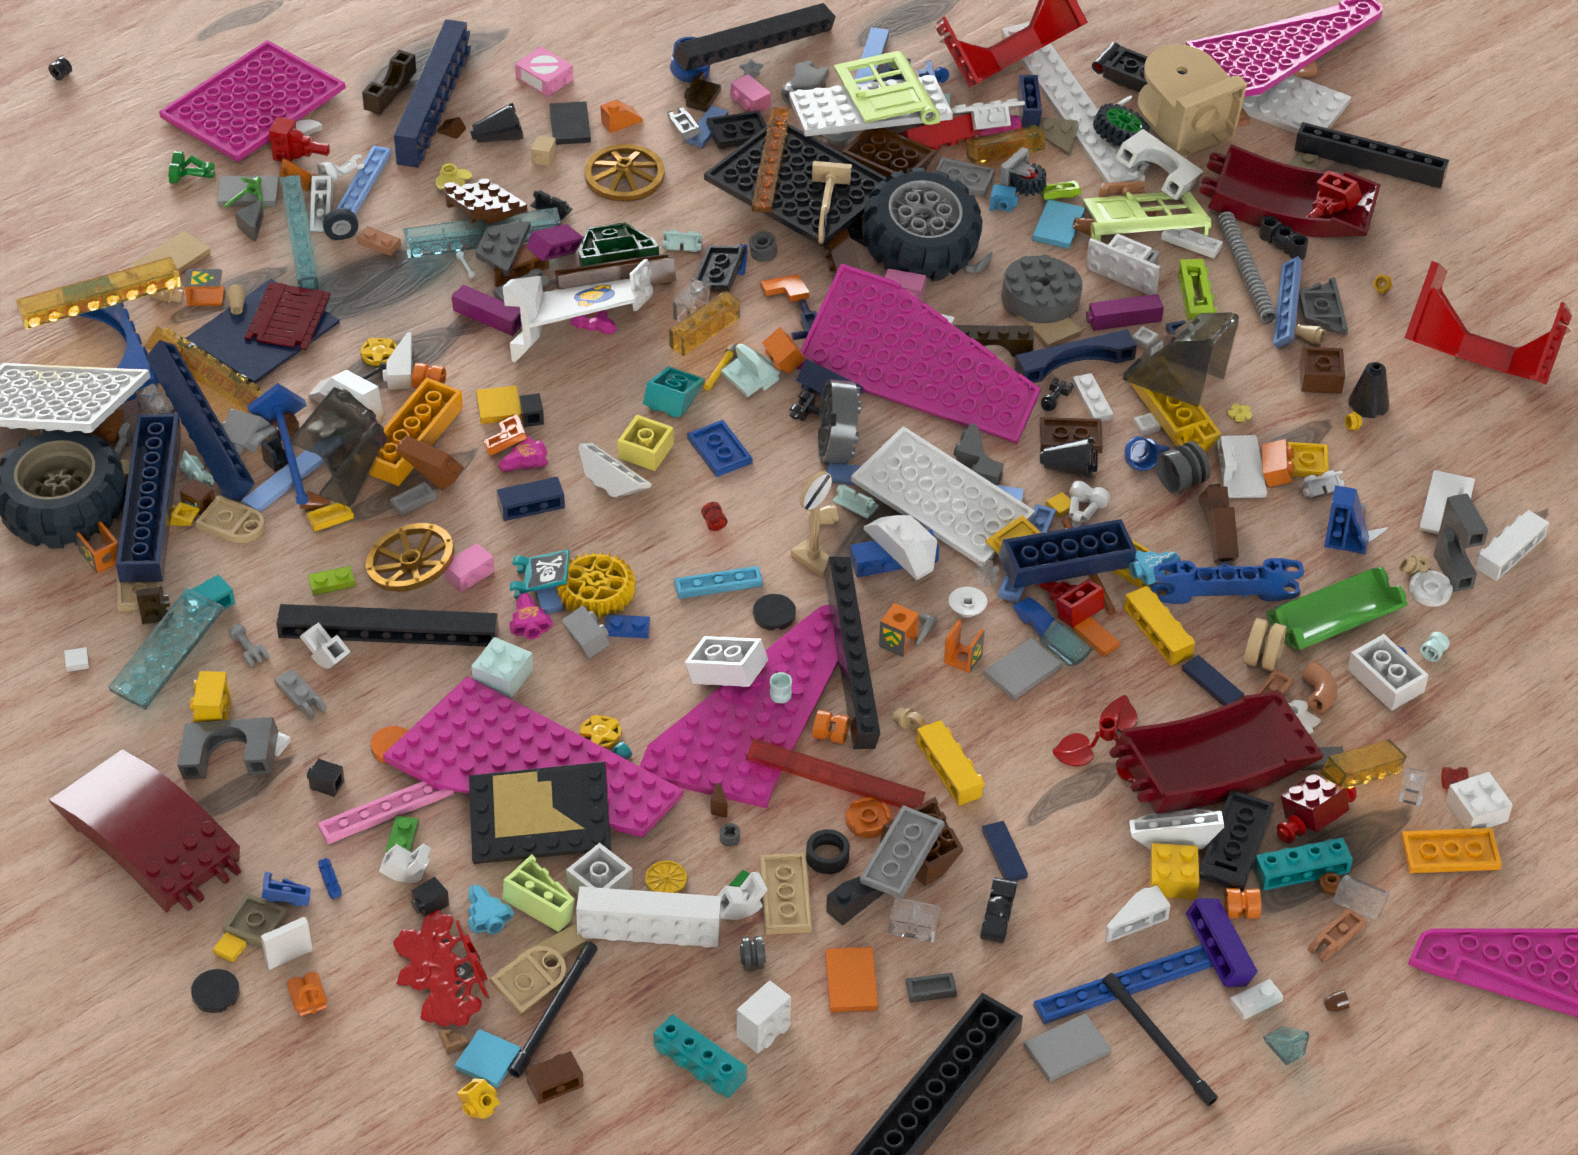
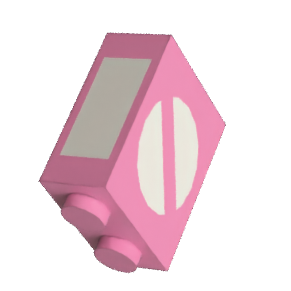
(544, 71)

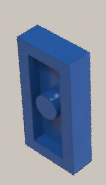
(628, 626)

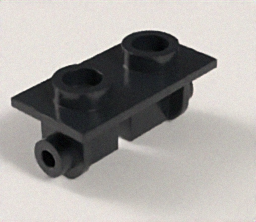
(544, 201)

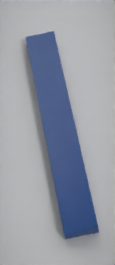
(1134, 980)

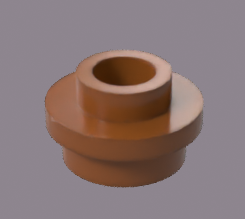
(1326, 882)

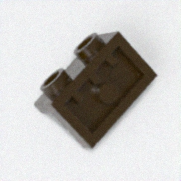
(701, 93)
(152, 604)

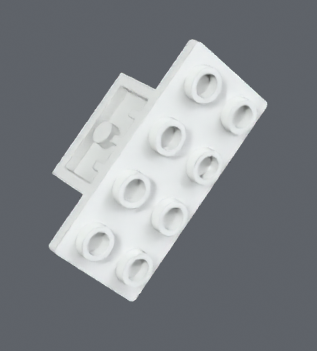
(988, 115)
(1124, 263)
(1241, 466)
(1441, 487)

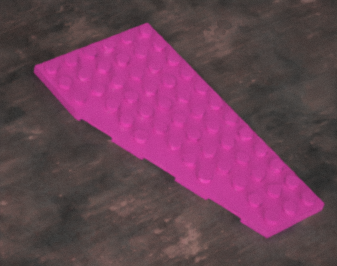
(915, 357)
(487, 732)

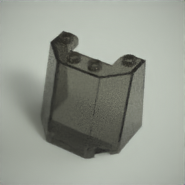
(346, 440)

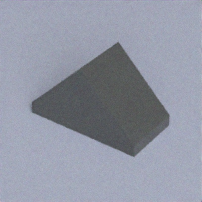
(250, 219)

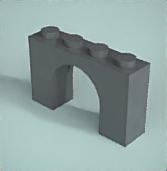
(1459, 530)
(204, 737)

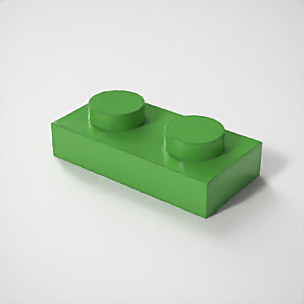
(403, 832)

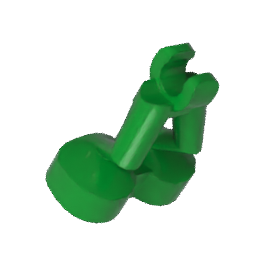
(178, 165)

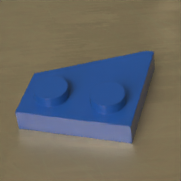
(286, 891)

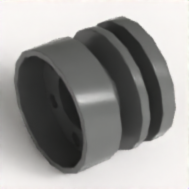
(1183, 467)

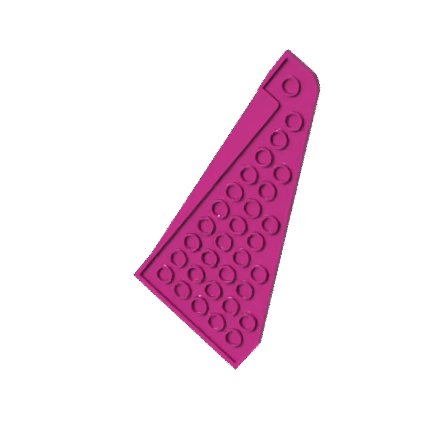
(1279, 49)
(715, 736)
(1512, 962)

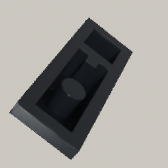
(850, 899)

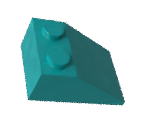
(672, 391)

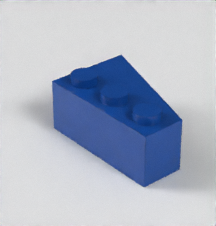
(1346, 522)

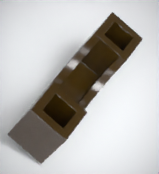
(400, 71)
(1013, 338)

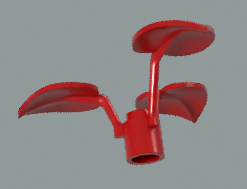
(1076, 747)

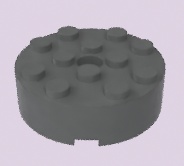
(1041, 289)
(839, 421)

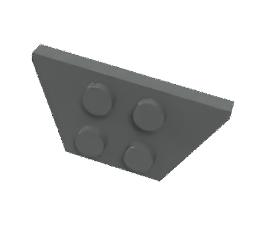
(502, 245)
(1323, 307)

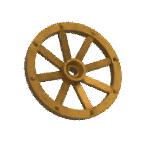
(624, 169)
(411, 560)

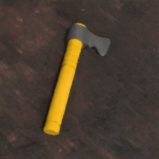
(729, 353)

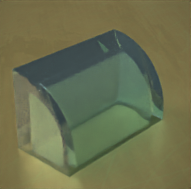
(1065, 644)

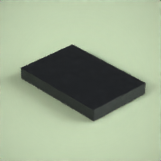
(570, 122)
(735, 128)
(720, 267)

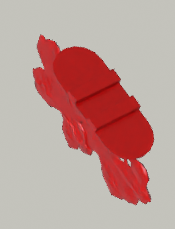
(435, 966)

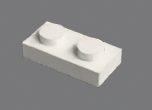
(1256, 999)

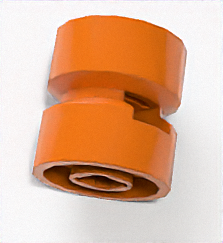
(422, 371)
(823, 726)
(1242, 903)

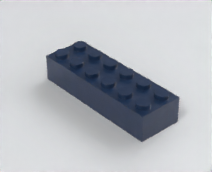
(1067, 553)

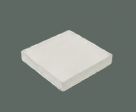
(286, 943)

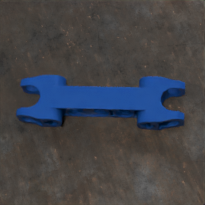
(1265, 580)

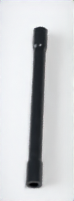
(524, 1057)
(1200, 1087)

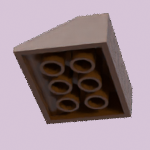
(888, 152)

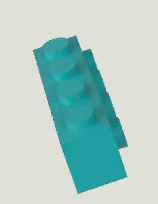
(1302, 863)
(700, 1056)

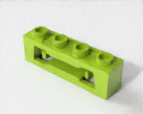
(1189, 273)

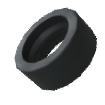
(827, 837)

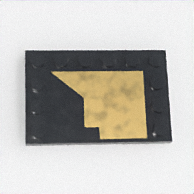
(539, 812)

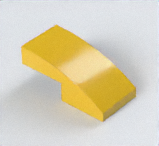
(183, 514)

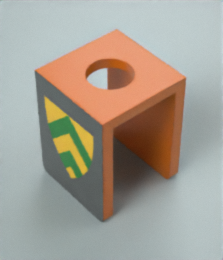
(204, 287)
(95, 558)
(896, 626)
(954, 648)

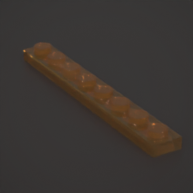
(771, 159)

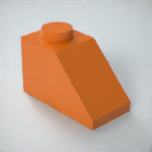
(618, 115)

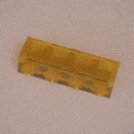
(1004, 144)
(704, 323)
(1364, 764)

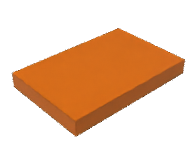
(851, 979)

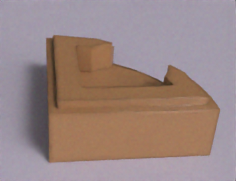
(453, 1041)

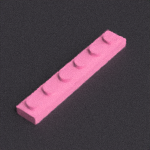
(380, 811)

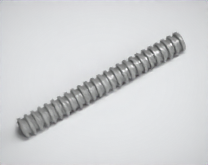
(1247, 267)

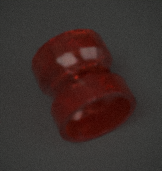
(714, 516)
(1451, 776)

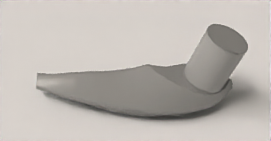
(981, 266)
(930, 623)

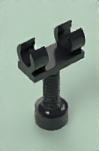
(808, 402)

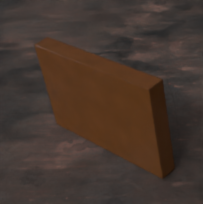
(1064, 430)

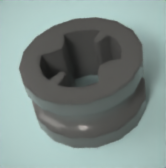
(729, 828)

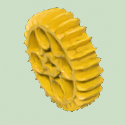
(600, 583)

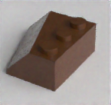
(944, 851)

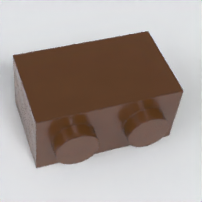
(554, 1077)

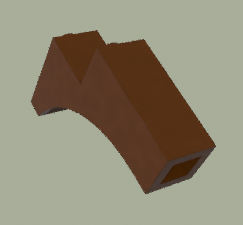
(1221, 522)

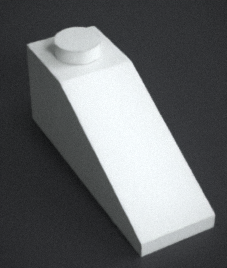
(321, 201)
(400, 365)
(1141, 911)

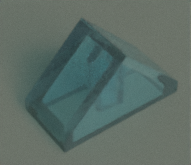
(1288, 1043)

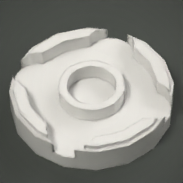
(1430, 588)

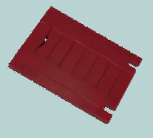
(288, 315)

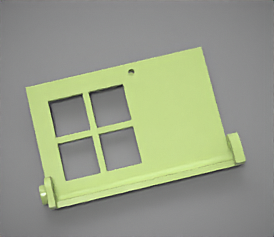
(887, 100)
(1125, 214)

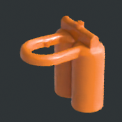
(307, 993)

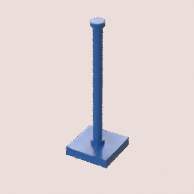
(273, 406)

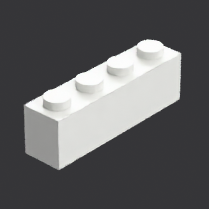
(1511, 545)

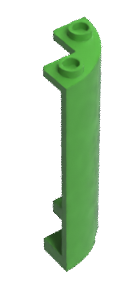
(1338, 608)

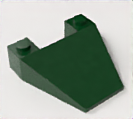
(615, 243)

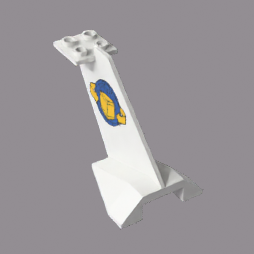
(557, 305)

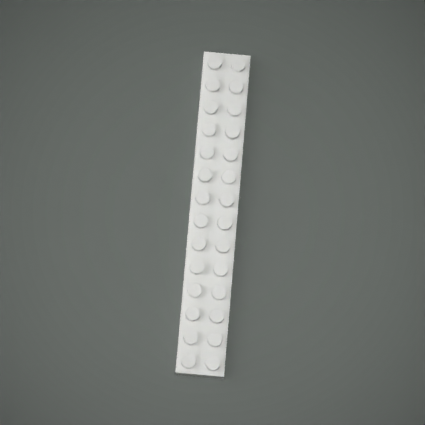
(1073, 103)

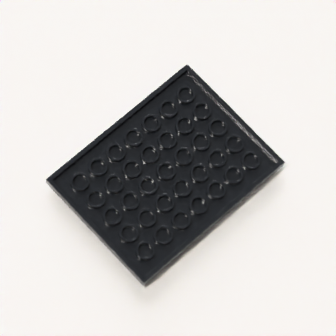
(796, 196)

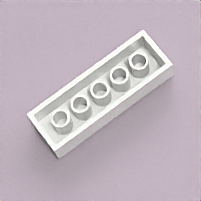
(648, 916)

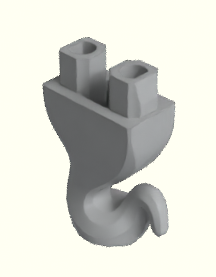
(805, 78)

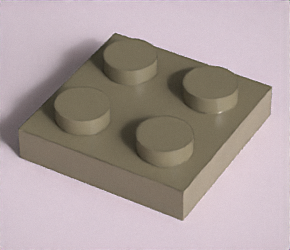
(254, 918)

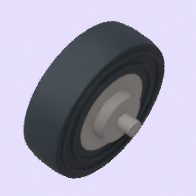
(340, 224)

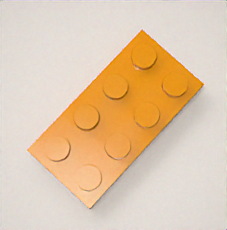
(1451, 850)

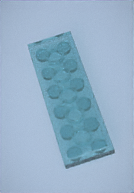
(165, 648)

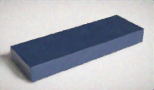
(1212, 681)
(1004, 851)

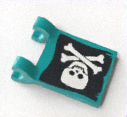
(541, 571)

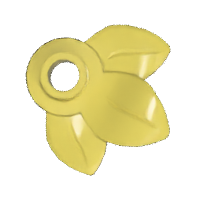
(450, 173)

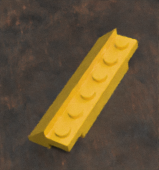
(1180, 420)

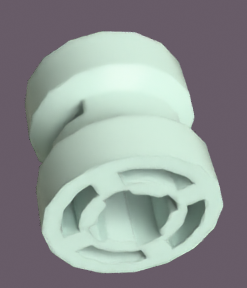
(1435, 646)
(780, 687)

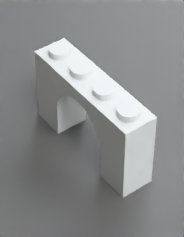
(1145, 147)

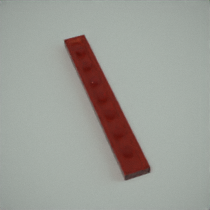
(834, 775)

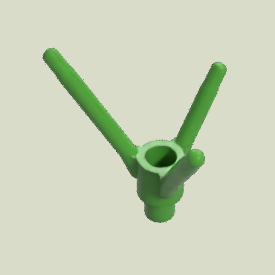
(252, 188)

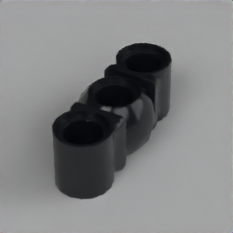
(1283, 237)
(998, 910)

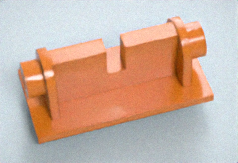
(290, 169)

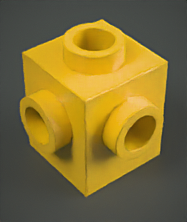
(478, 1099)

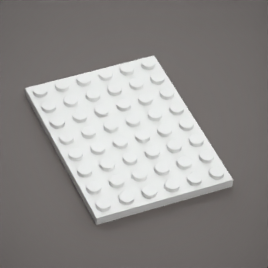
(63, 395)

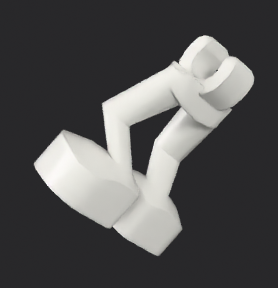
(330, 169)
(1082, 493)

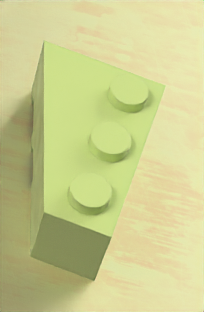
(537, 895)

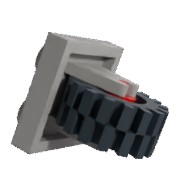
(1019, 174)

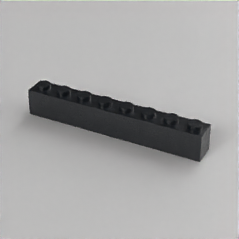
(1371, 155)

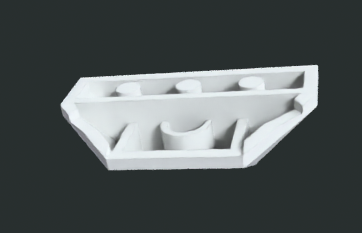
(361, 389)
(609, 472)
(906, 542)
(1178, 827)

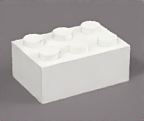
(726, 661)
(1387, 672)

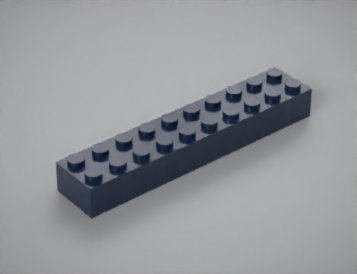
(432, 93)
(149, 498)

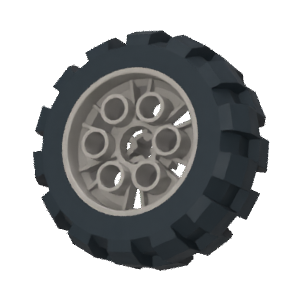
(943, 213)

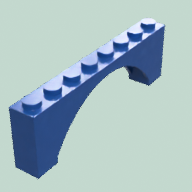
(134, 354)

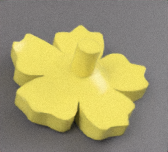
(1240, 413)

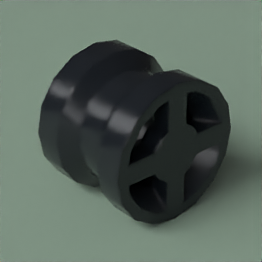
(60, 68)

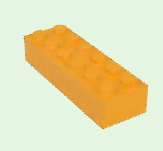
(422, 418)

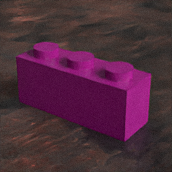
(554, 242)

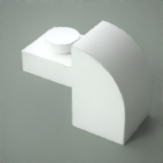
(324, 649)
(405, 866)
(743, 900)

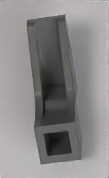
(972, 455)

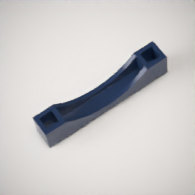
(1110, 347)

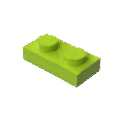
(1059, 190)
(331, 580)

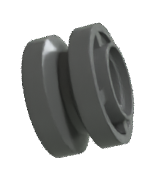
(763, 246)
(752, 953)

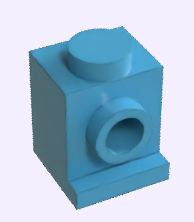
(1003, 198)

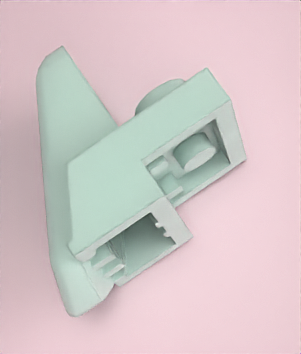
(750, 371)

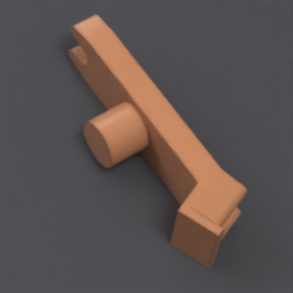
(1121, 188)

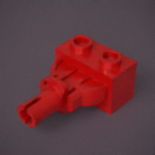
(291, 143)
(1334, 195)
(1075, 602)

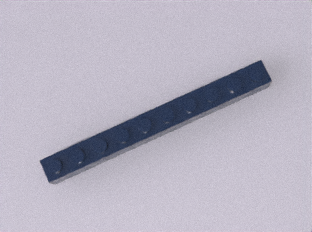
(200, 421)

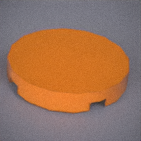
(385, 739)
(867, 817)

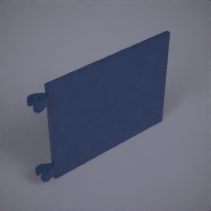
(254, 360)

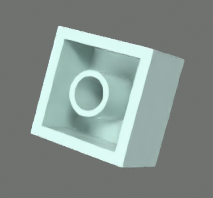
(503, 667)

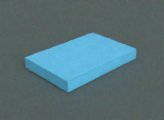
(1057, 223)

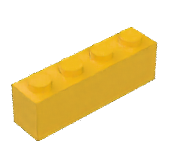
(1159, 625)
(950, 762)

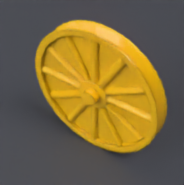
(666, 877)

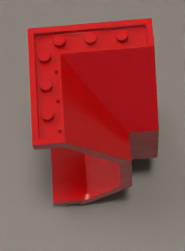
(1049, 22)
(1440, 328)

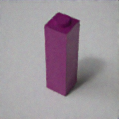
(486, 310)
(1125, 312)

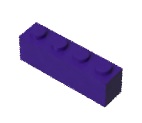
(1221, 942)

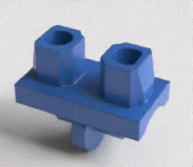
(941, 74)

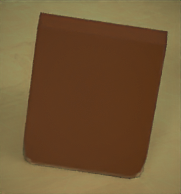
(452, 127)
(718, 802)

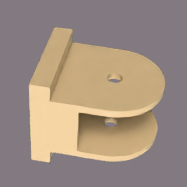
(1191, 108)

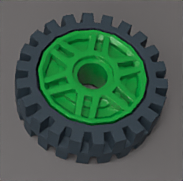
(1118, 123)

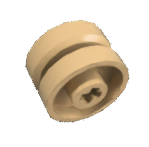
(1267, 645)

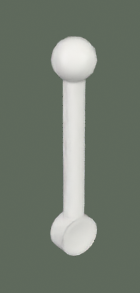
(460, 255)

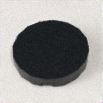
(774, 611)
(215, 990)

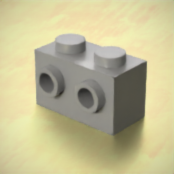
(586, 632)

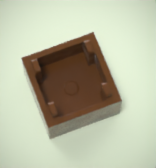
(1322, 369)

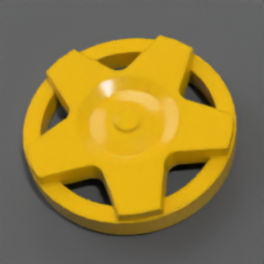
(377, 349)
(601, 730)

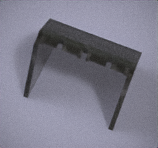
(1184, 357)

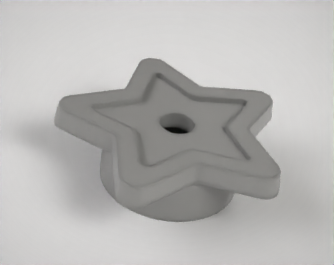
(751, 68)

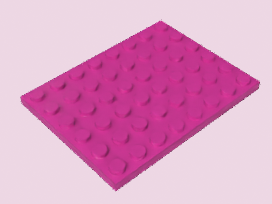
(246, 97)

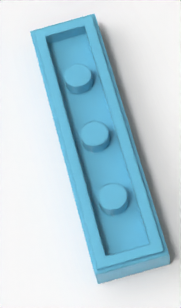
(718, 582)

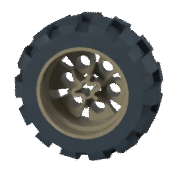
(60, 487)

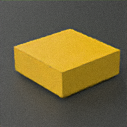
(1060, 503)
(229, 947)

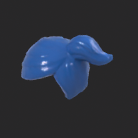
(1142, 453)

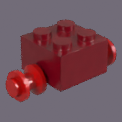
(1312, 806)

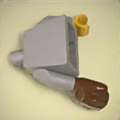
(249, 430)

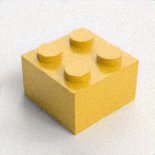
(211, 697)
(1174, 870)

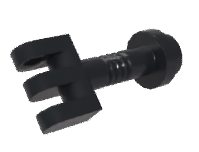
(1049, 402)

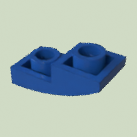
(1036, 614)

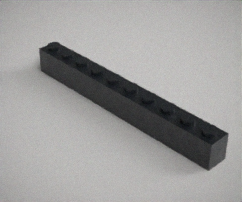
(754, 37)
(390, 624)
(852, 653)

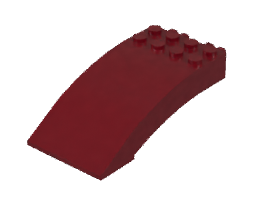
(1263, 187)
(1214, 752)
(149, 829)

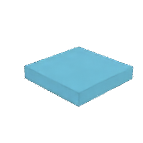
(487, 1058)

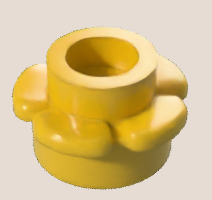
(1377, 283)
(1353, 421)

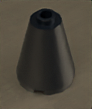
(498, 126)
(1371, 392)
(1072, 457)

